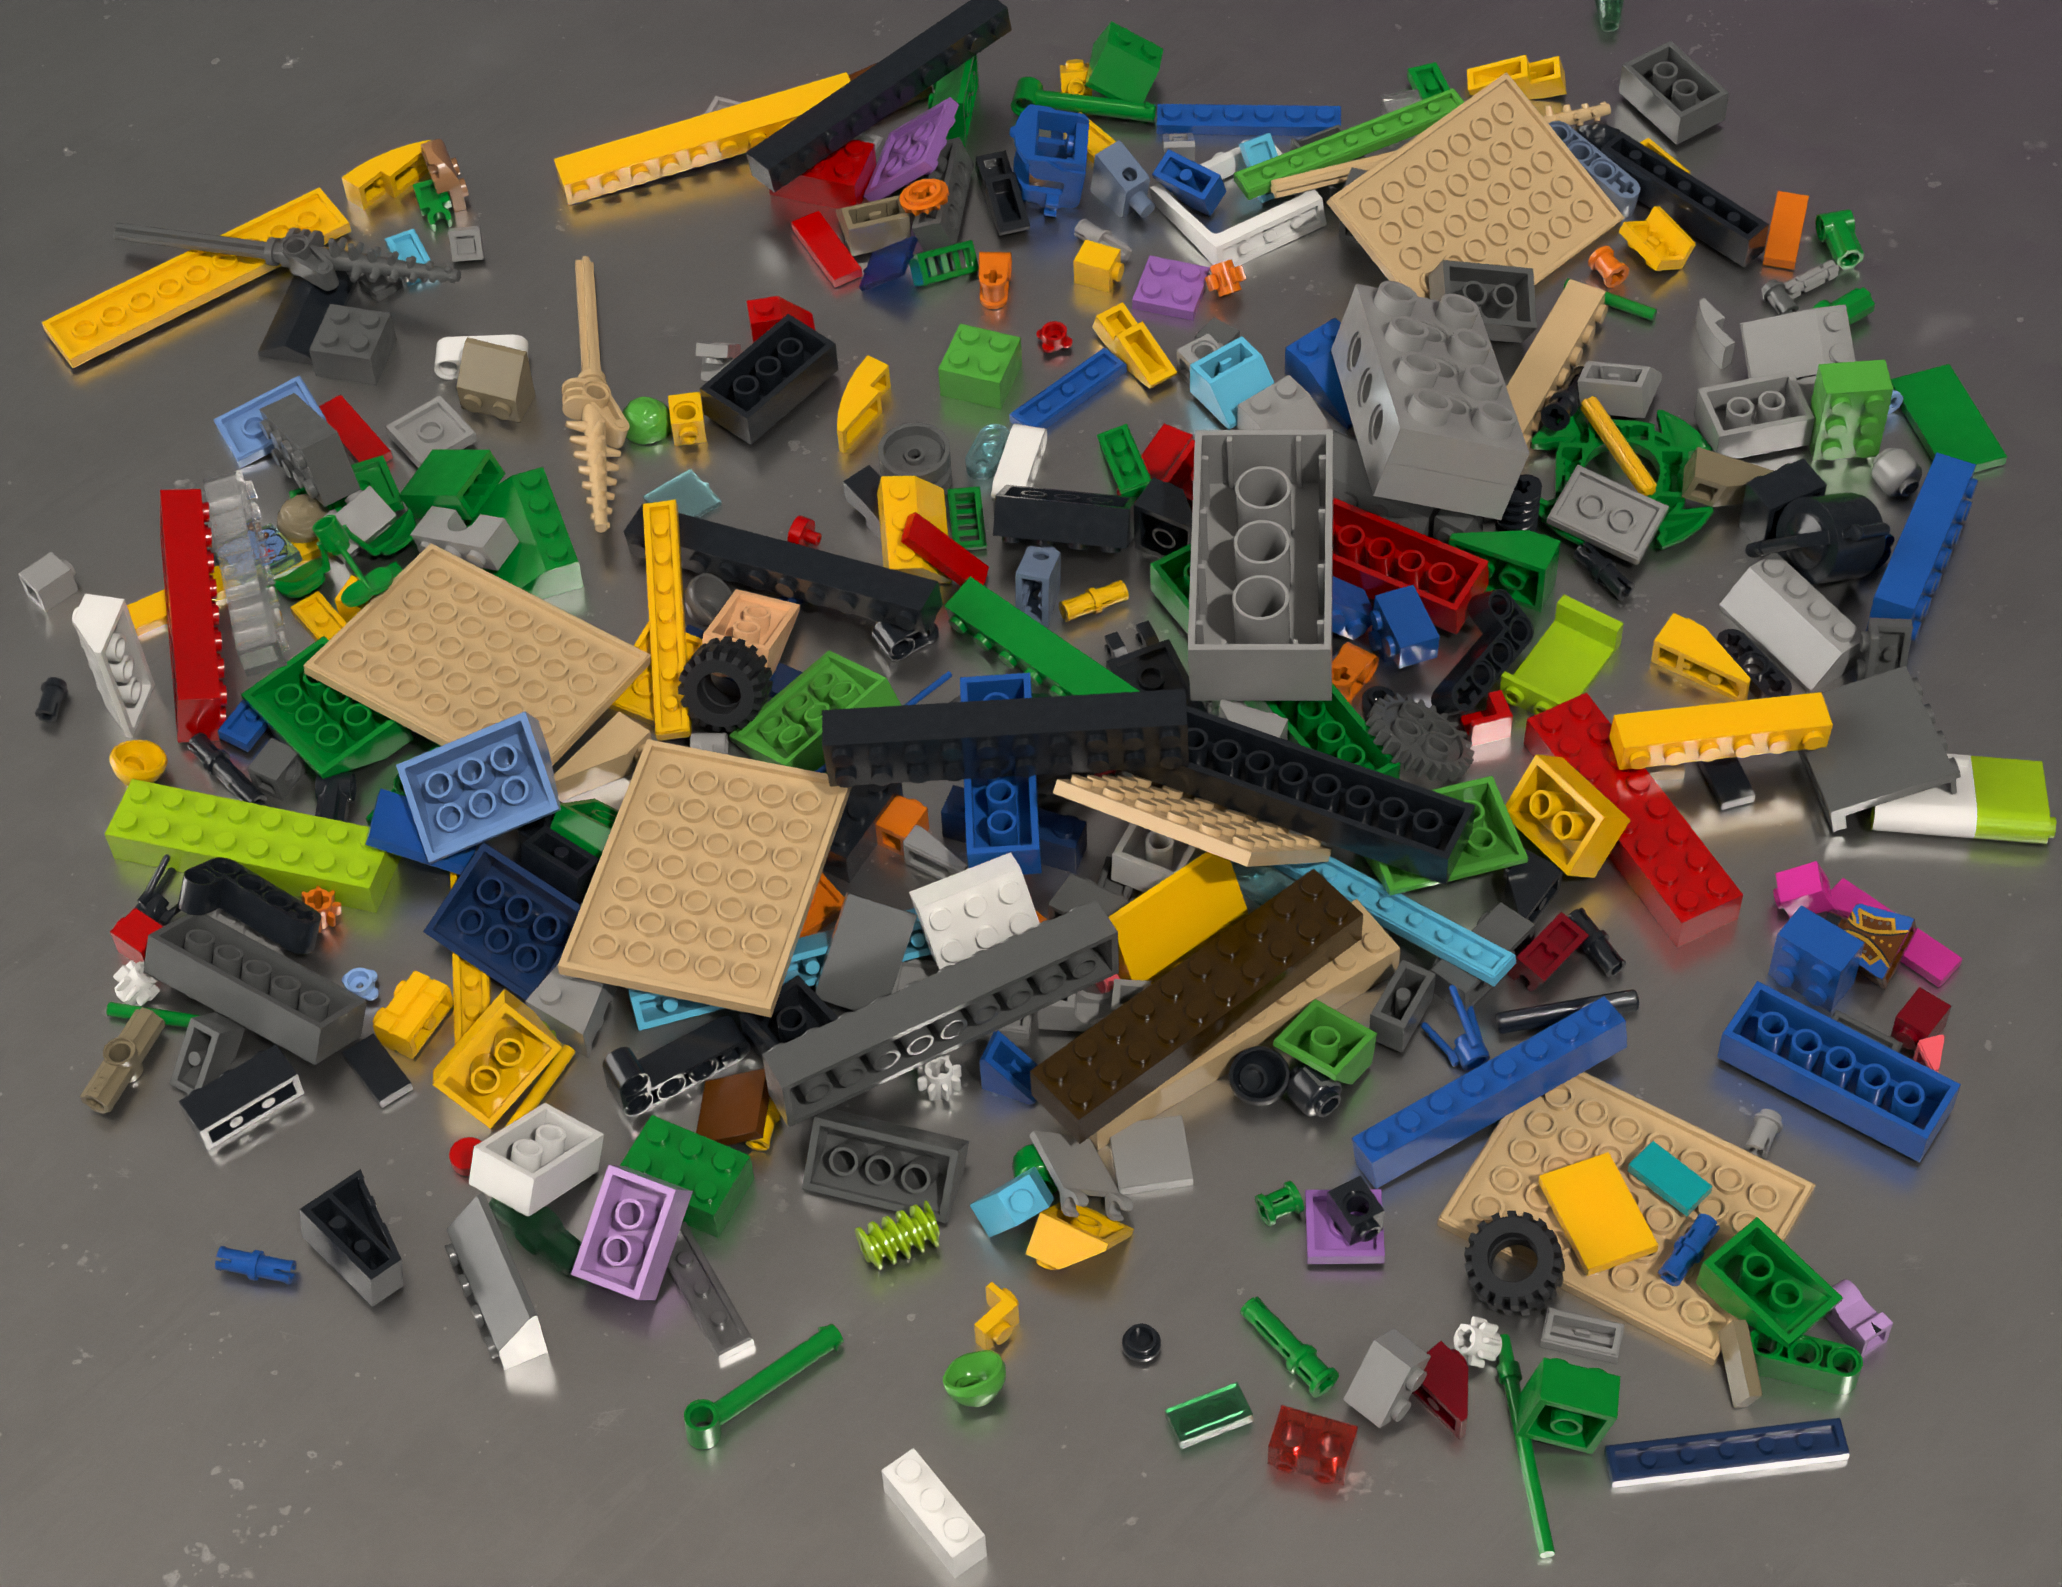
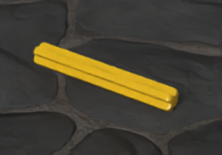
(1618, 446)

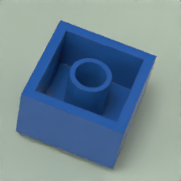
(1815, 958)

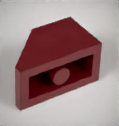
(1446, 1388)

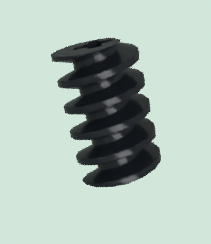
(1523, 506)

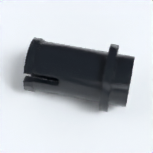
(53, 693)

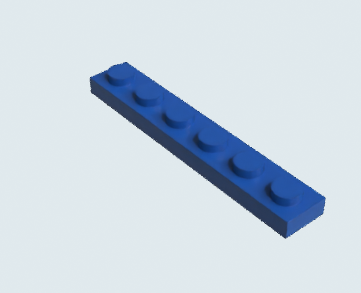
(1246, 119)

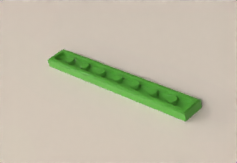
(1348, 143)

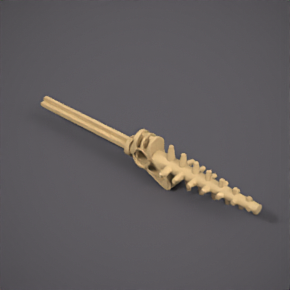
(1338, 173)
(591, 401)

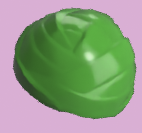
(647, 420)
(975, 1378)

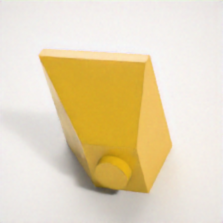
(1068, 1240)

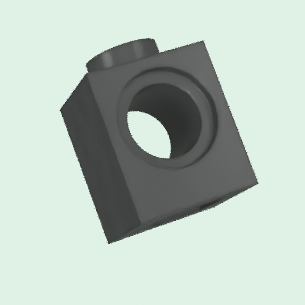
(276, 769)

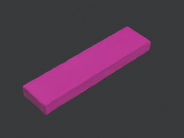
(1923, 954)

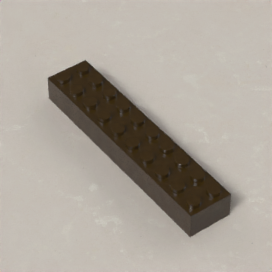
(1196, 1005)

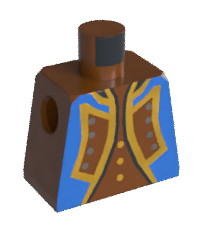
(1884, 936)

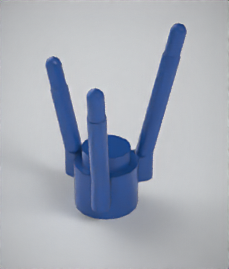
(1469, 1047)

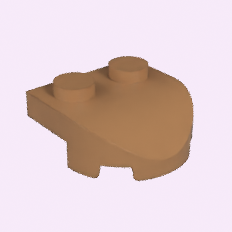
(445, 173)

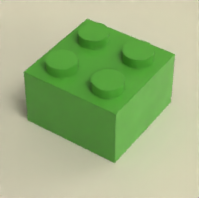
(980, 366)

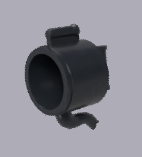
(1828, 537)

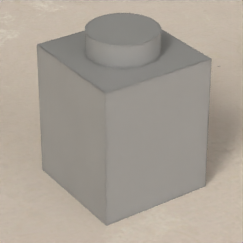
(49, 581)

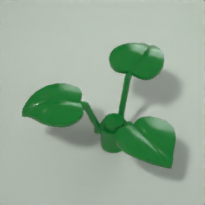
(334, 539)

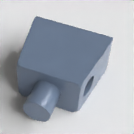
(1121, 182)
(1038, 570)

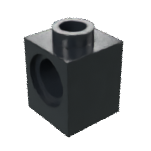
(1353, 1197)

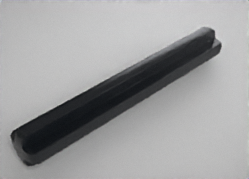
(1552, 1013)

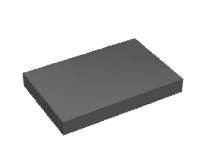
(864, 952)

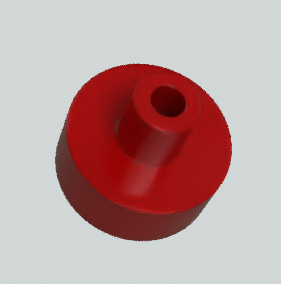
(803, 532)

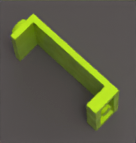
(1564, 658)

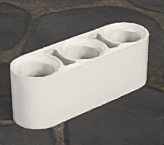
(450, 351)
(1020, 458)

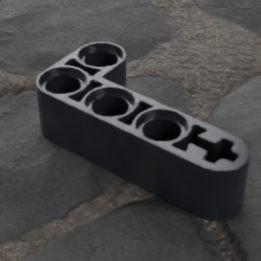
(1503, 639)
(251, 900)
(674, 1067)

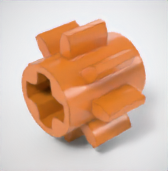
(1225, 278)
(325, 904)

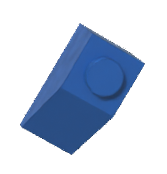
(1190, 182)

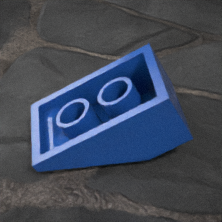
(1313, 367)

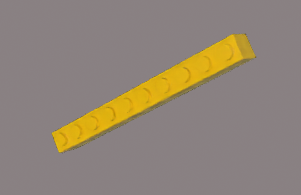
(686, 143)

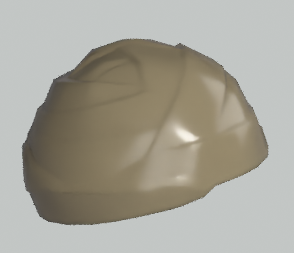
(298, 517)

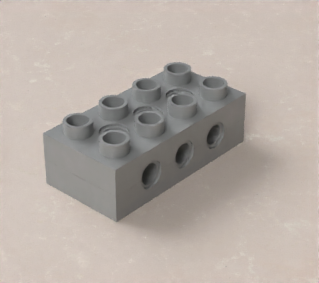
(1428, 401)

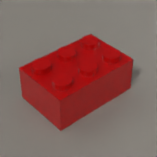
(837, 179)

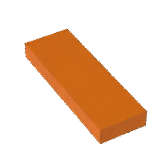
(1785, 230)

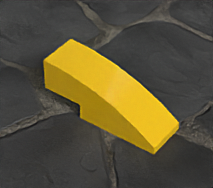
(1535, 79)
(384, 174)
(1133, 345)
(861, 401)

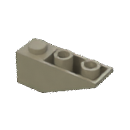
(1718, 478)

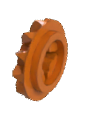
(924, 196)

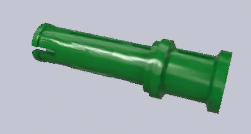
(1299, 1357)

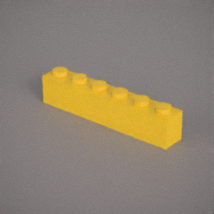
(1720, 731)

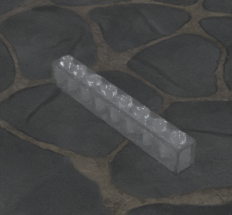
(244, 573)

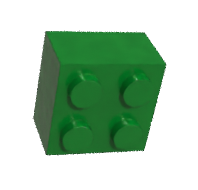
(1568, 1405)

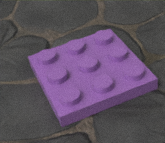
(911, 150)

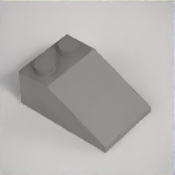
(1797, 342)
(1281, 408)

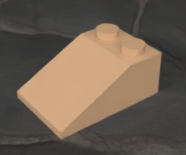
(758, 621)

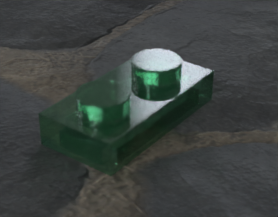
(1209, 1415)

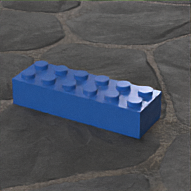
(1925, 542)
(1001, 810)
(1838, 1071)

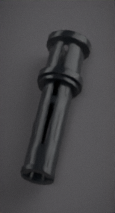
(1562, 403)

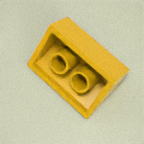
(896, 501)
(485, 1071)

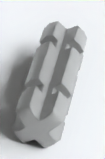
(1811, 279)

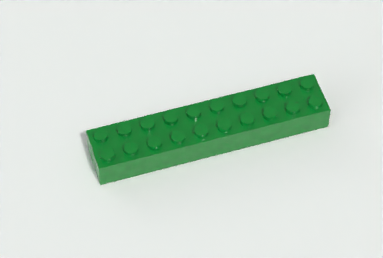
(1319, 725)

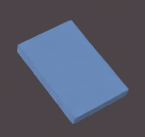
(242, 427)

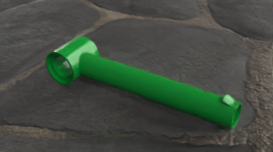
(1031, 91)
(755, 1388)

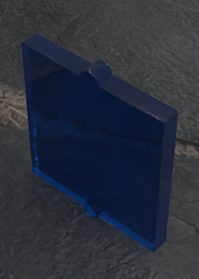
(888, 263)

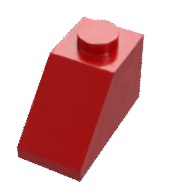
(768, 311)

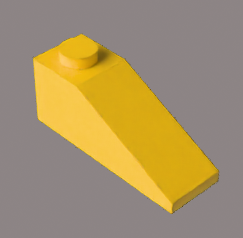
(1698, 656)

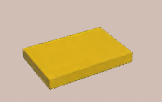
(638, 698)
(1598, 1214)

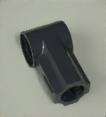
(335, 795)

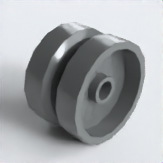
(916, 451)

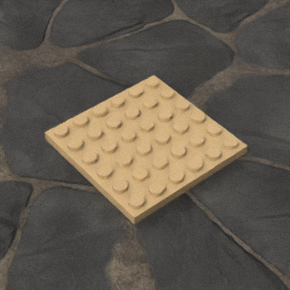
(1193, 820)

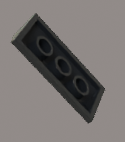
(301, 317)

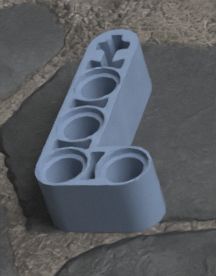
(1612, 179)

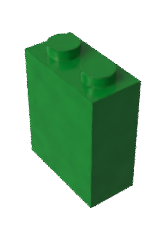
(453, 481)

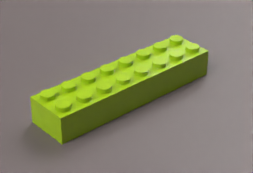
(275, 843)

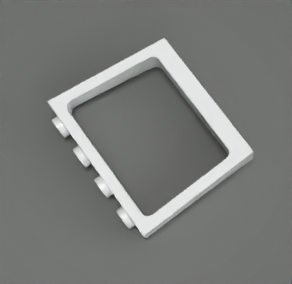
(1252, 236)

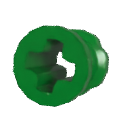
(1279, 1203)

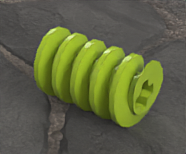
(898, 1235)

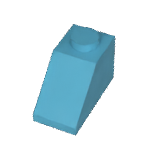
(1013, 1202)

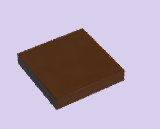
(734, 1108)

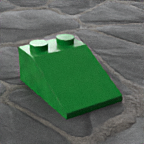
(1517, 562)
(1767, 1284)

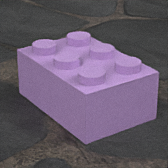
(631, 1233)

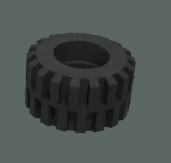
(708, 701)
(1508, 1232)

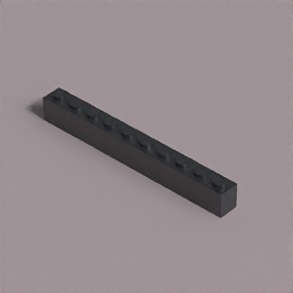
(877, 92)
(800, 572)

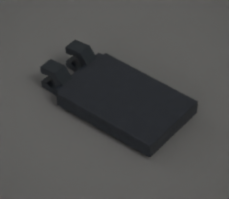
(1152, 666)

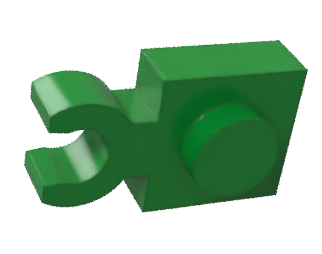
(433, 204)

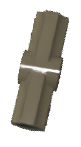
(112, 1074)

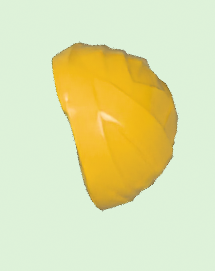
(138, 761)

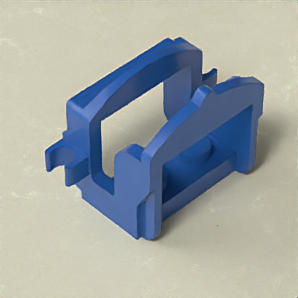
(1050, 157)

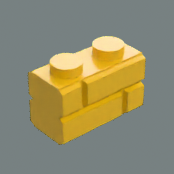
(412, 1014)

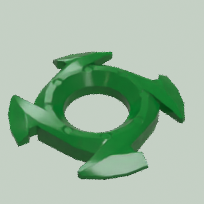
(1666, 450)

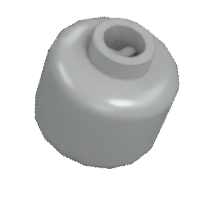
(1896, 472)

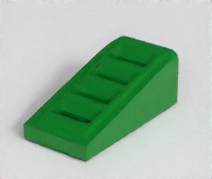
(924, 268)
(964, 497)

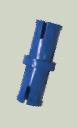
(1688, 1250)
(255, 1265)

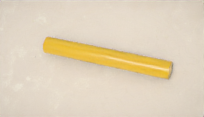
(544, 1083)

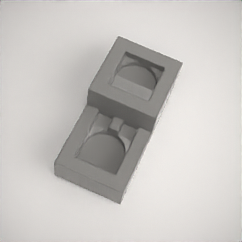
(1711, 334)

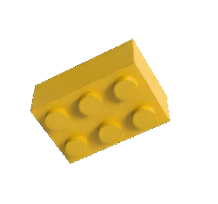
(1565, 816)

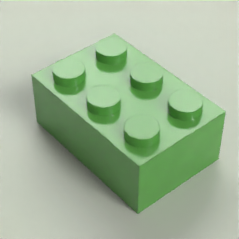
(1849, 409)

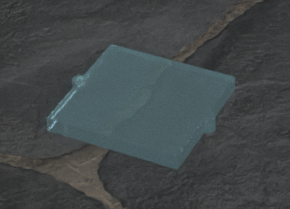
(690, 492)

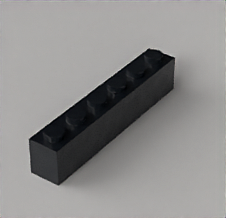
(1690, 201)

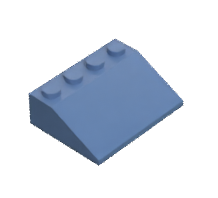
(480, 786)

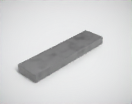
(707, 1297)

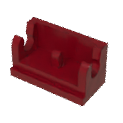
(1548, 951)

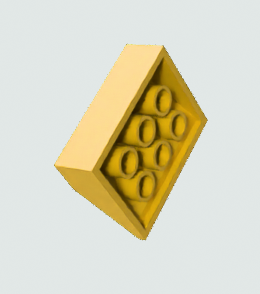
(1177, 918)

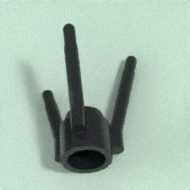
(151, 900)

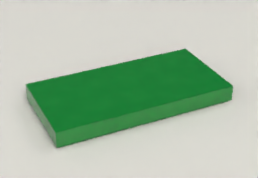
(1947, 418)

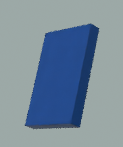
(396, 832)

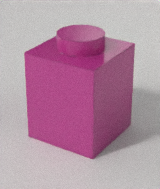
(1803, 886)

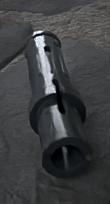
(218, 763)

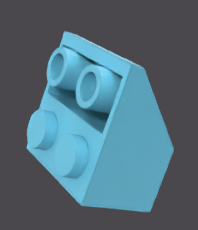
(1228, 379)

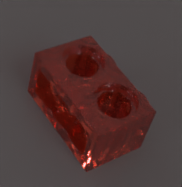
(1316, 1436)

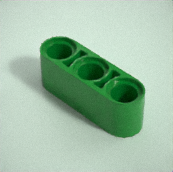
(1819, 1374)

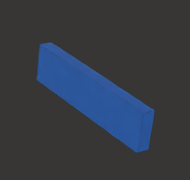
(1070, 390)

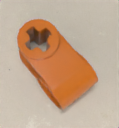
(994, 278)
(1353, 669)

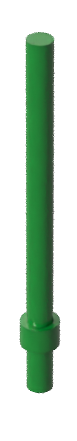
(1510, 1376)

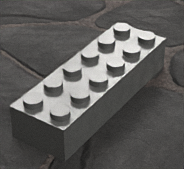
(255, 986)

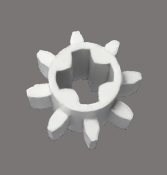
(135, 984)
(939, 1078)
(1478, 1341)

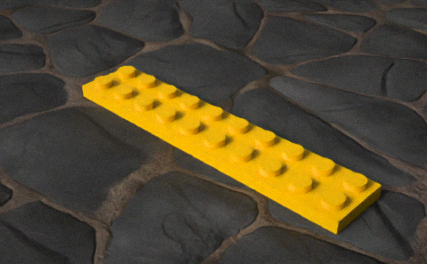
(183, 282)

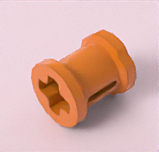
(1608, 266)

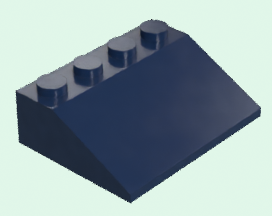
(505, 921)

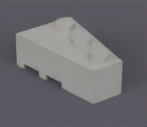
(572, 1008)

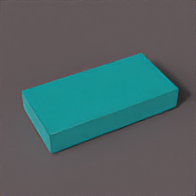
(1669, 1178)

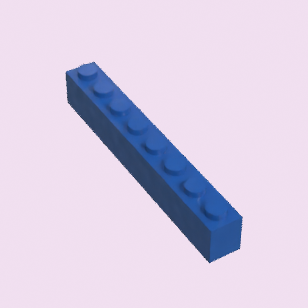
(1489, 1092)

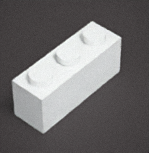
(934, 1513)

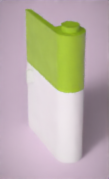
(1992, 802)

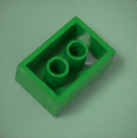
(689, 1160)

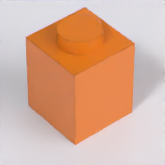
(899, 821)

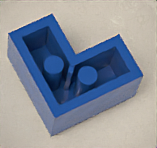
(1350, 610)
(1402, 628)

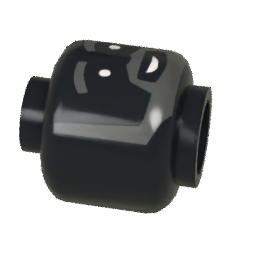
(1313, 1091)

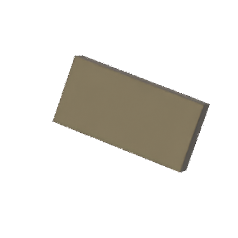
(1740, 1363)

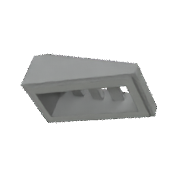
(930, 855)

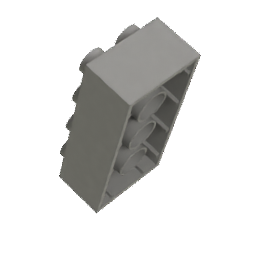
(1261, 566)

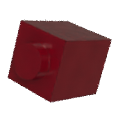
(1920, 1018)

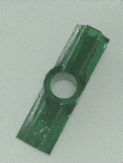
(541, 1234)

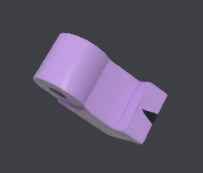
(1857, 1321)

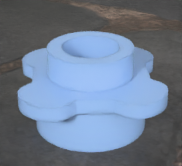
(361, 977)

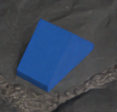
(1006, 1069)

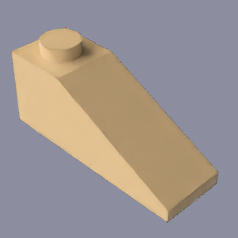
(604, 758)

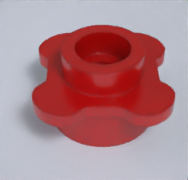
(1054, 337)

